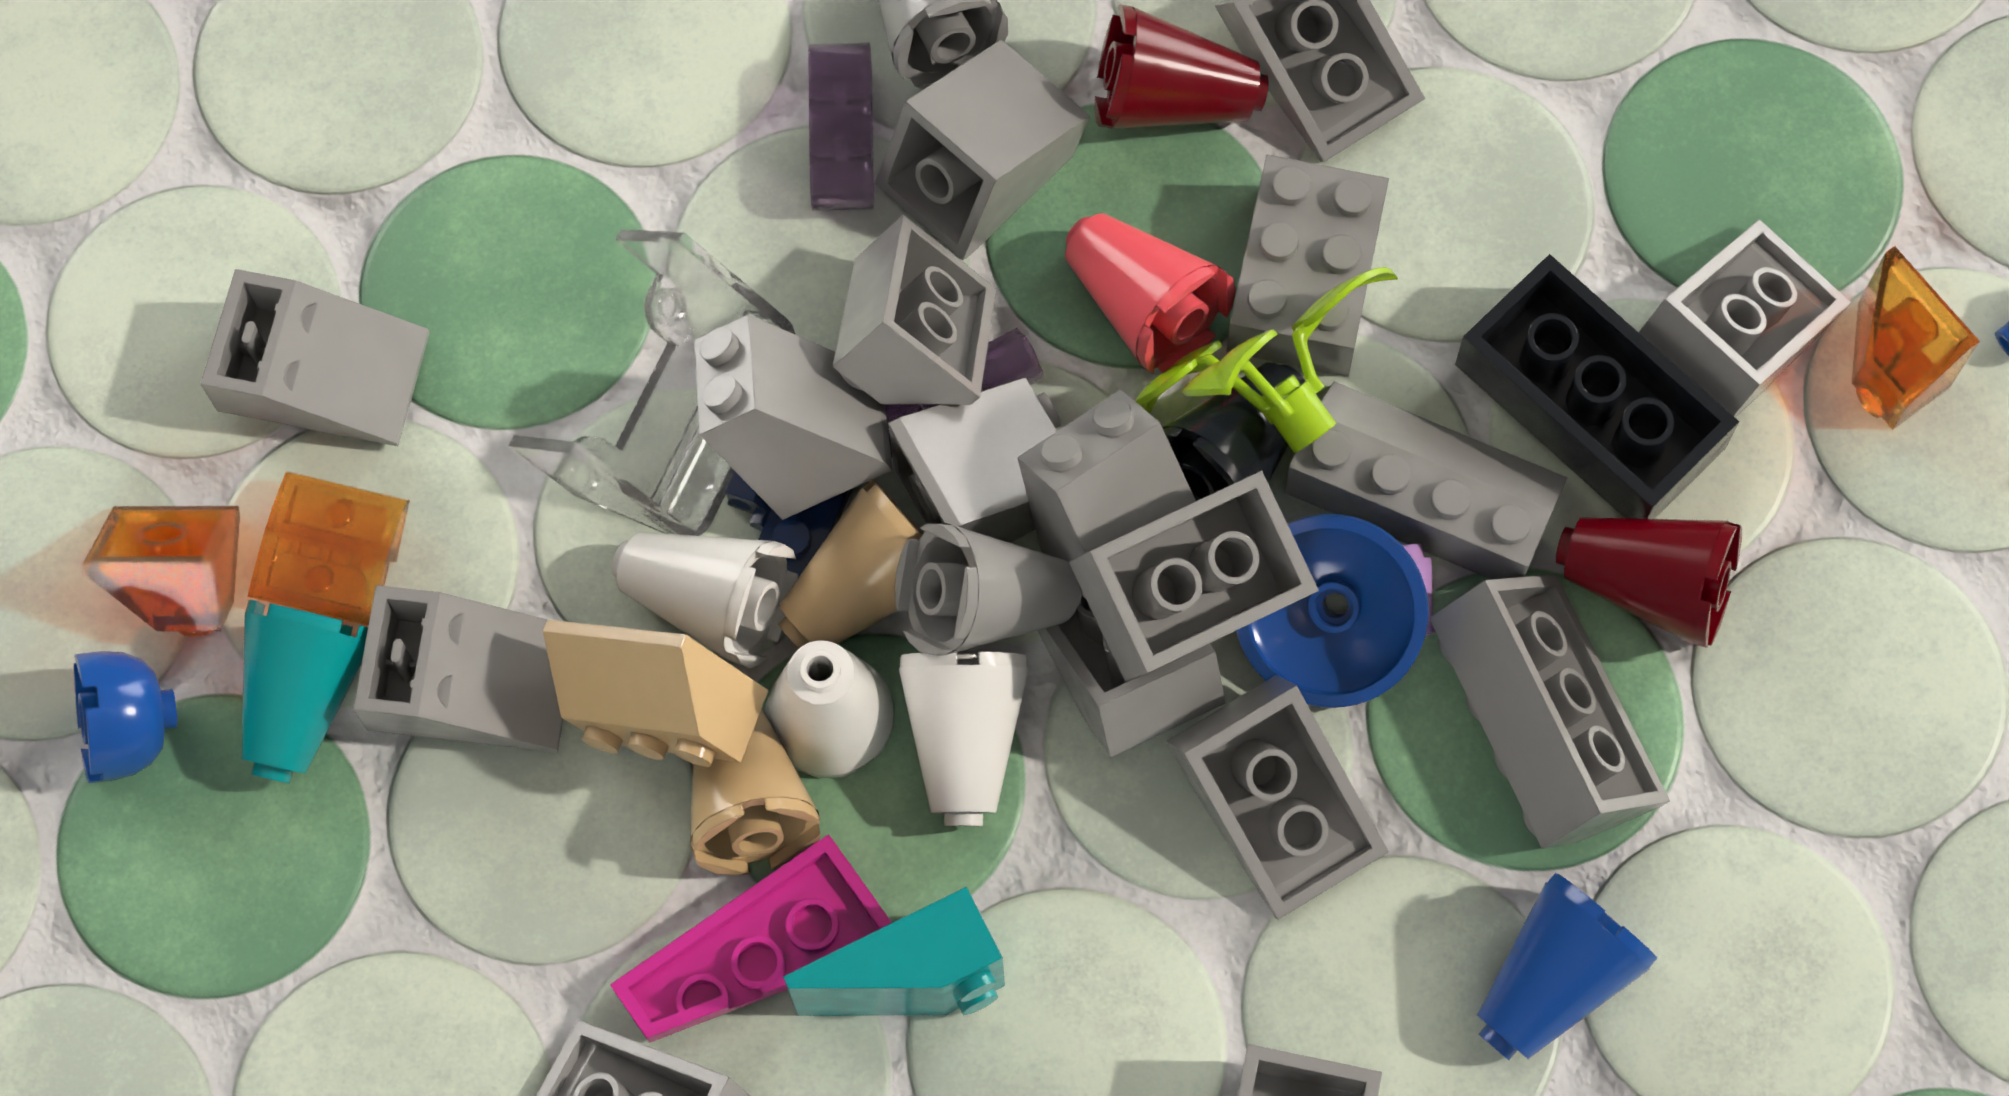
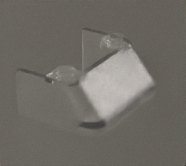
(661, 464)

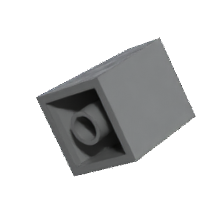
(979, 146)
(786, 415)
(965, 461)
(1101, 478)

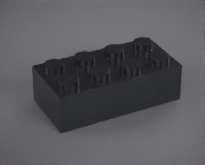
(1595, 391)

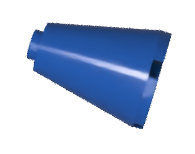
(1559, 970)

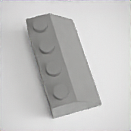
(1426, 485)
(1547, 708)

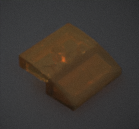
(327, 547)

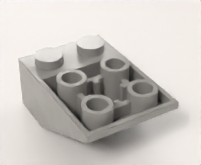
(312, 360)
(456, 672)

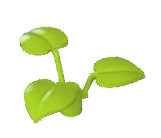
(1289, 405)

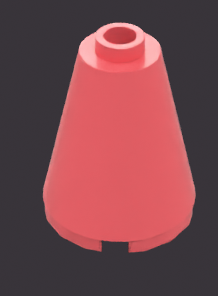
(1148, 289)

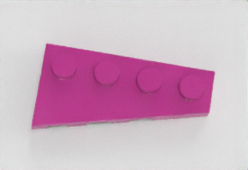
(751, 943)

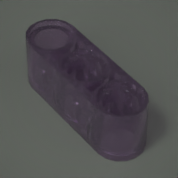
(841, 126)

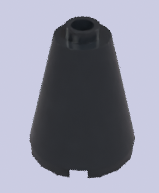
(1228, 438)

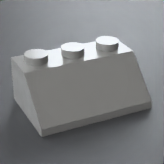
(914, 322)

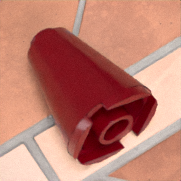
(1172, 76)
(1656, 569)

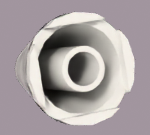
(710, 588)
(830, 710)
(963, 727)

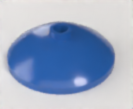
(1354, 653)

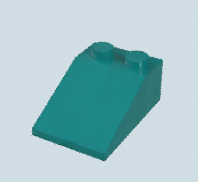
(911, 967)

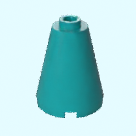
(293, 685)

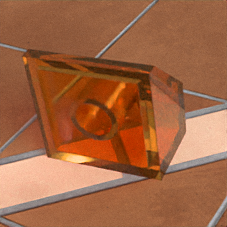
(1905, 342)
(169, 564)

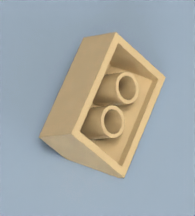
(651, 692)

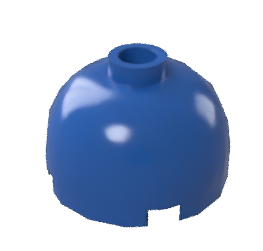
(120, 714)

